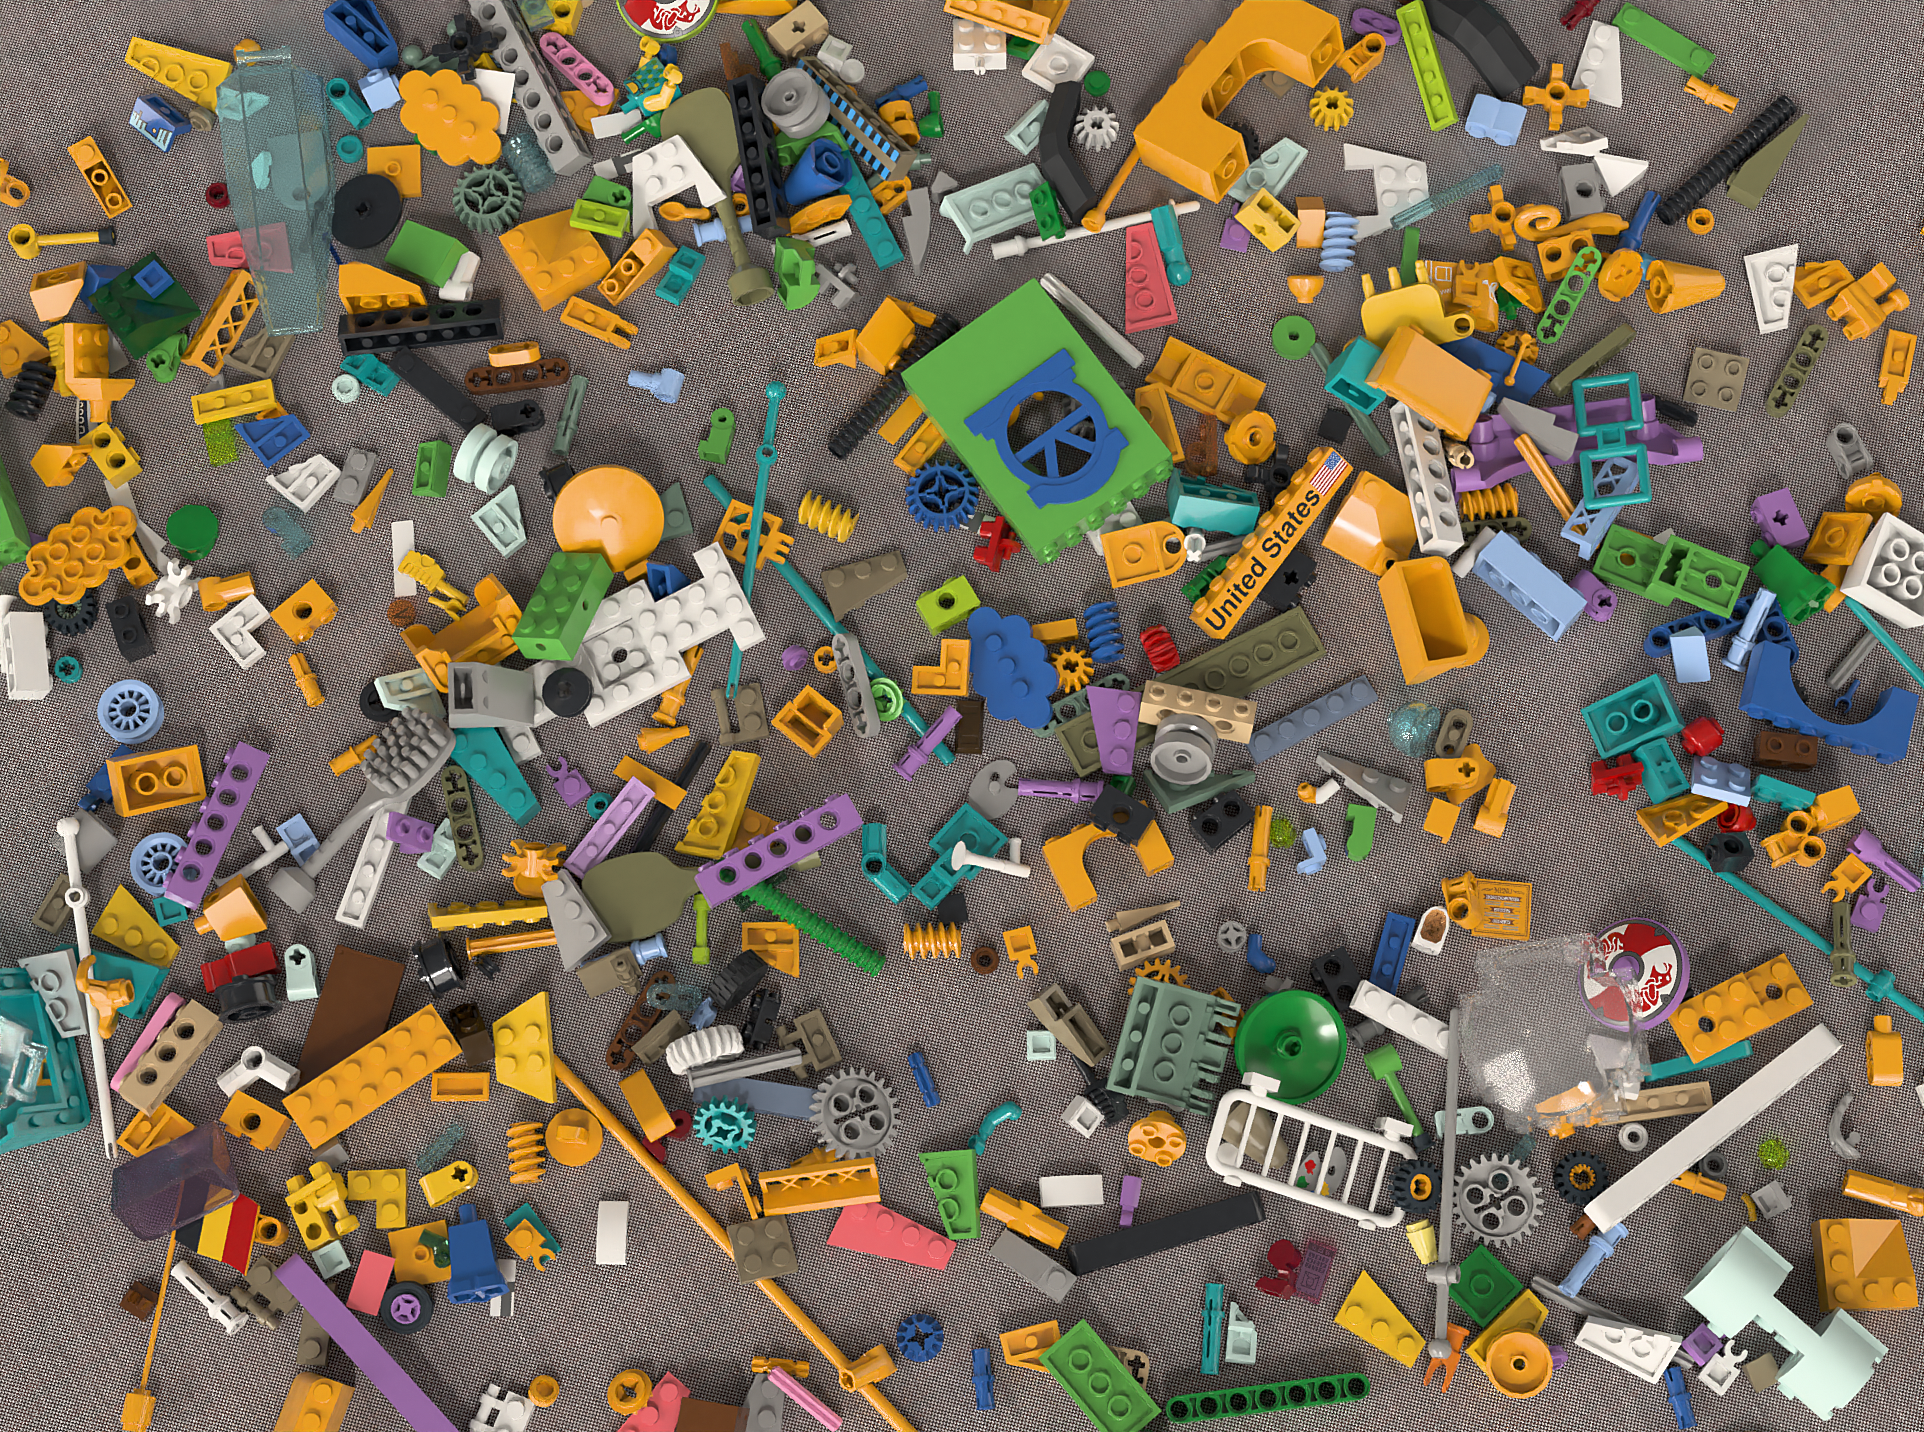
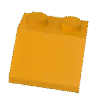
(885, 338)

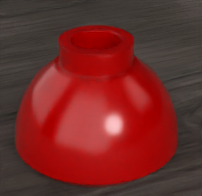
(1736, 819)

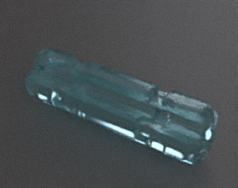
(440, 1147)

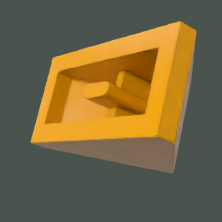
(1311, 214)

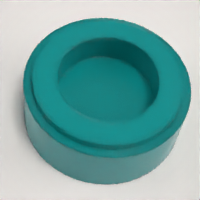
(350, 149)

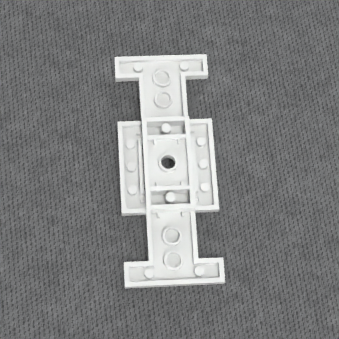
(652, 641)

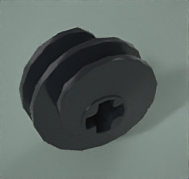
(556, 699)

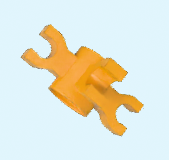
(1554, 107)
(1489, 221)
(533, 859)

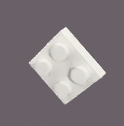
(1057, 63)

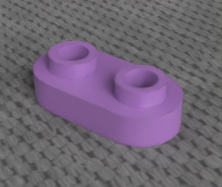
(1367, 21)

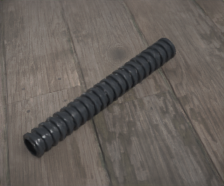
(1726, 160)
(890, 389)

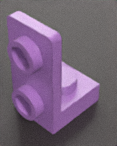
(410, 832)

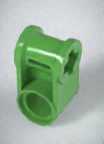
(609, 193)
(165, 358)

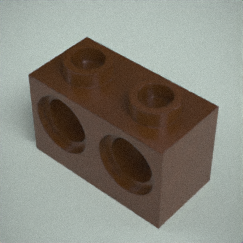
(1785, 751)

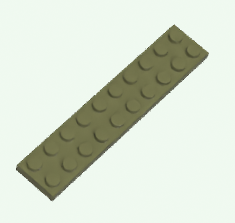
(1227, 670)

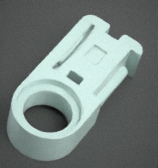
(1464, 1121)

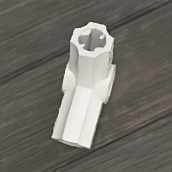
(245, 1073)

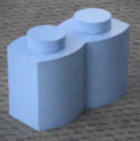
(1495, 120)

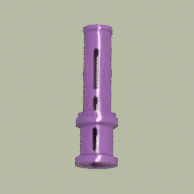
(918, 753)
(1075, 790)

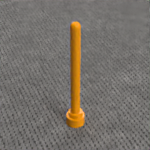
(1095, 218)

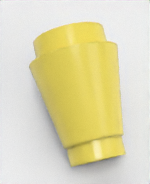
(1423, 1240)

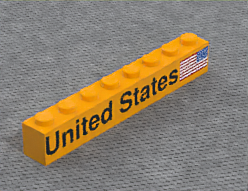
(1270, 542)

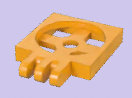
(770, 543)

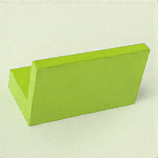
(600, 218)

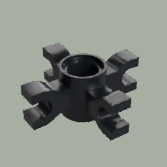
(465, 47)
(1263, 476)

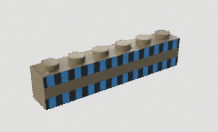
(860, 125)

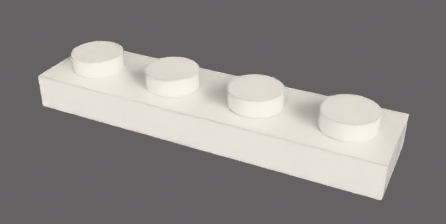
(1401, 1017)

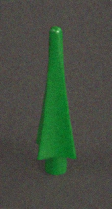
(1507, 301)

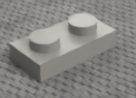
(355, 476)

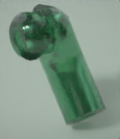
(439, 1246)

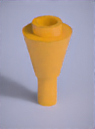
(655, 738)

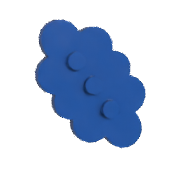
(1011, 668)

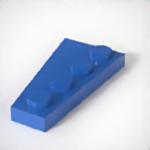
(1498, 365)

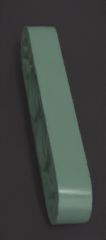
(1077, 700)

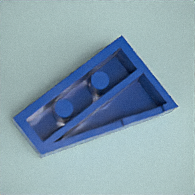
(362, 32)

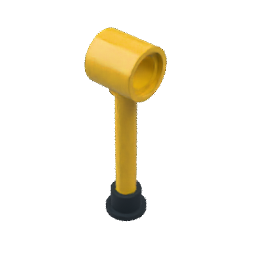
(34, 245)

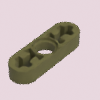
(1510, 523)

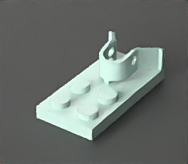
(993, 204)

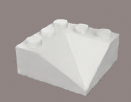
(1890, 572)

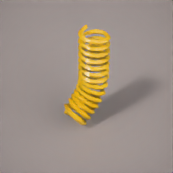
(1750, 1204)

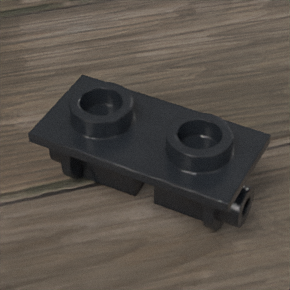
(762, 1008)

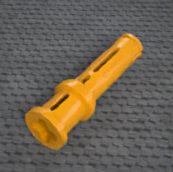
(674, 697)

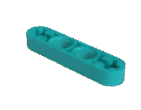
(1685, 1065)

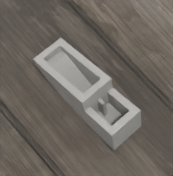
(918, 227)
(1540, 428)

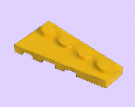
(180, 70)
(722, 809)
(486, 912)

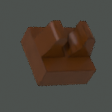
(139, 1300)

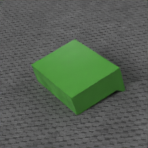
(425, 253)

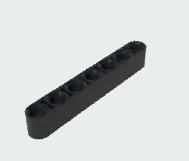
(1165, 1233)

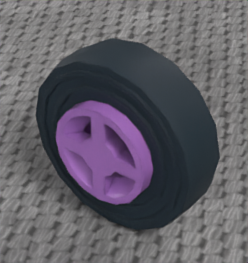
(398, 1314)

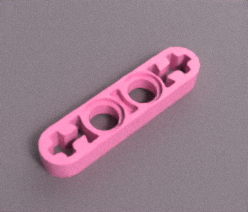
(579, 67)
(162, 1018)

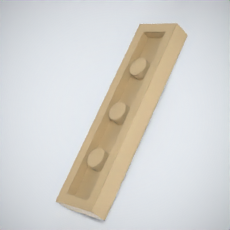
(1667, 1102)

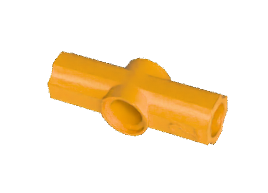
(1024, 1218)

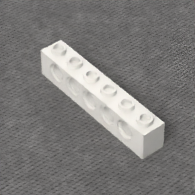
(1427, 482)

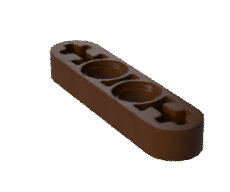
(517, 380)
(636, 1018)

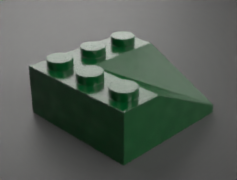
(137, 317)

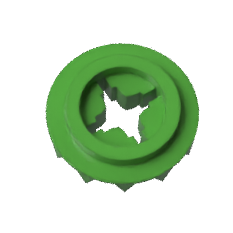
(885, 710)

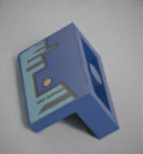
(158, 121)

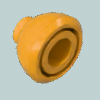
(1305, 286)

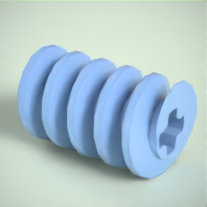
(1337, 242)

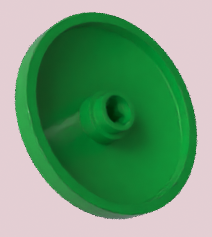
(1292, 1040)

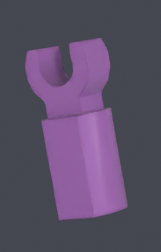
(1129, 1199)

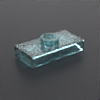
(535, 13)

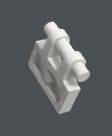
(513, 1414)

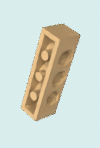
(1228, 715)
(150, 1096)

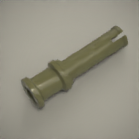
(1842, 954)

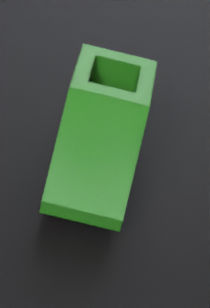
(792, 149)

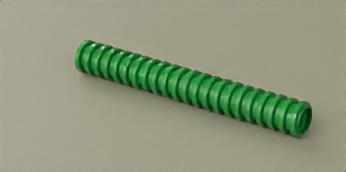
(811, 924)

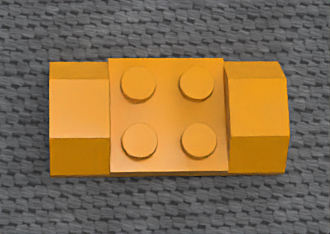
(1205, 382)

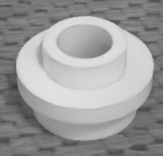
(1641, 1133)

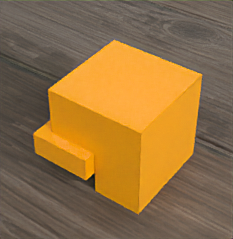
(809, 721)

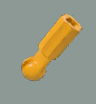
(1883, 1192)

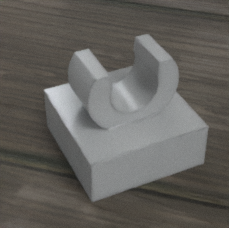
(1771, 1199)

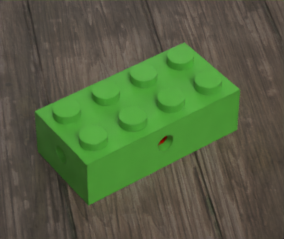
(563, 606)

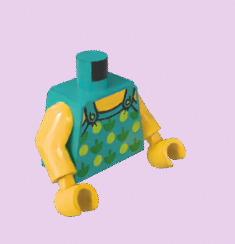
(652, 84)

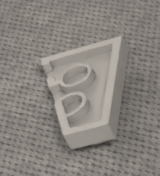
(574, 920)
(56, 981)
(765, 1405)

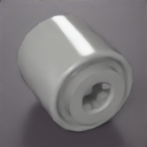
(92, 840)

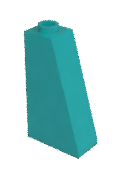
(144, 976)

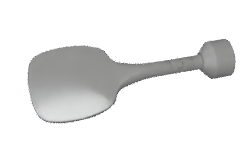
(392, 777)

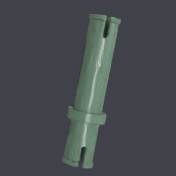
(562, 443)

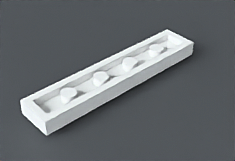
(369, 869)

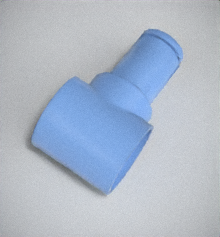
(664, 385)

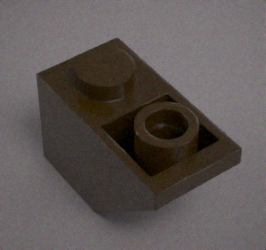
(472, 1034)

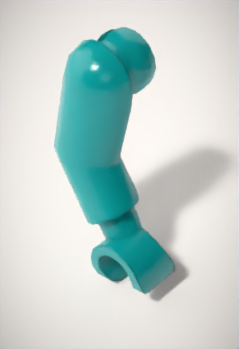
(992, 1119)

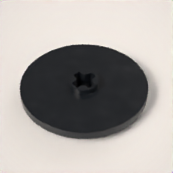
(377, 223)

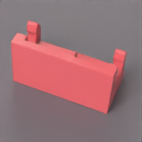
(370, 1283)

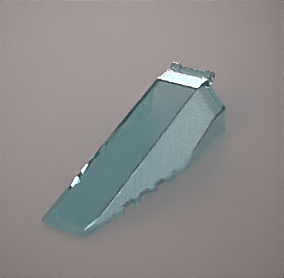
(280, 184)

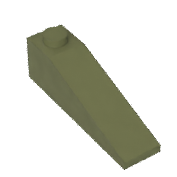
(1758, 172)

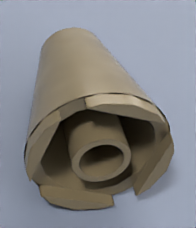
(1259, 1135)

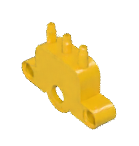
(1406, 305)

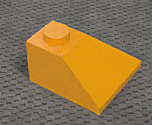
(57, 290)

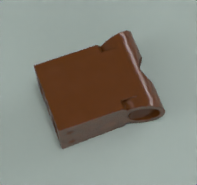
(709, 1416)

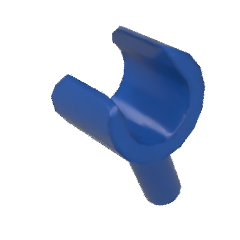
(1846, 698)

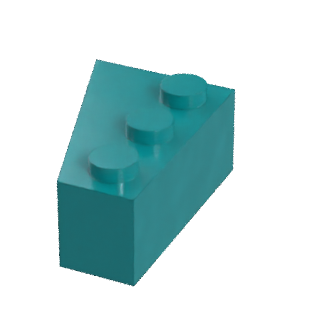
(1209, 506)

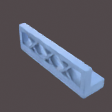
(1606, 516)

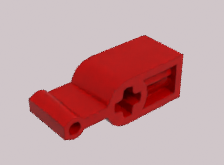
(251, 961)

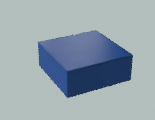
(153, 279)

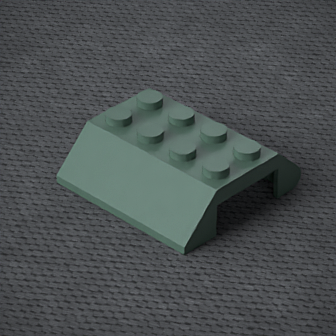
(1171, 1044)

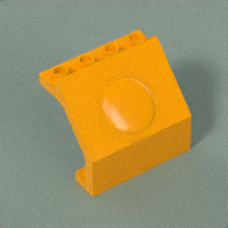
(1024, 18)

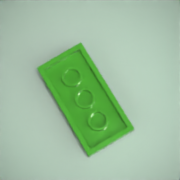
(1098, 1381)

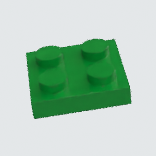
(1483, 1286)

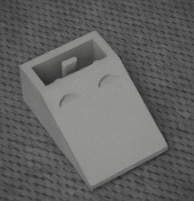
(489, 696)

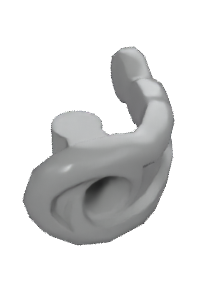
(1843, 1145)

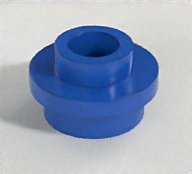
(667, 55)

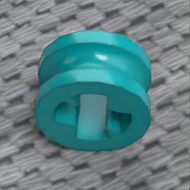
(76, 674)

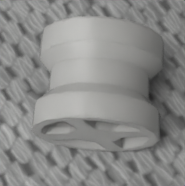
(1231, 930)

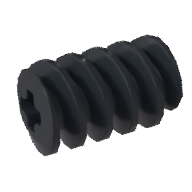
(28, 390)

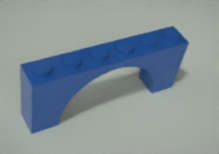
(1772, 696)

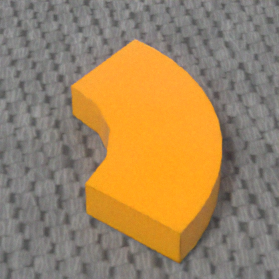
(819, 213)

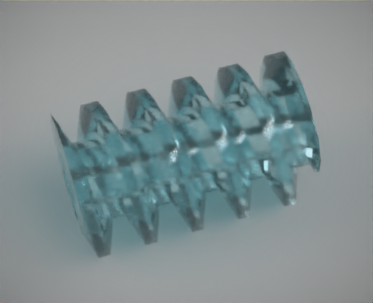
(527, 164)

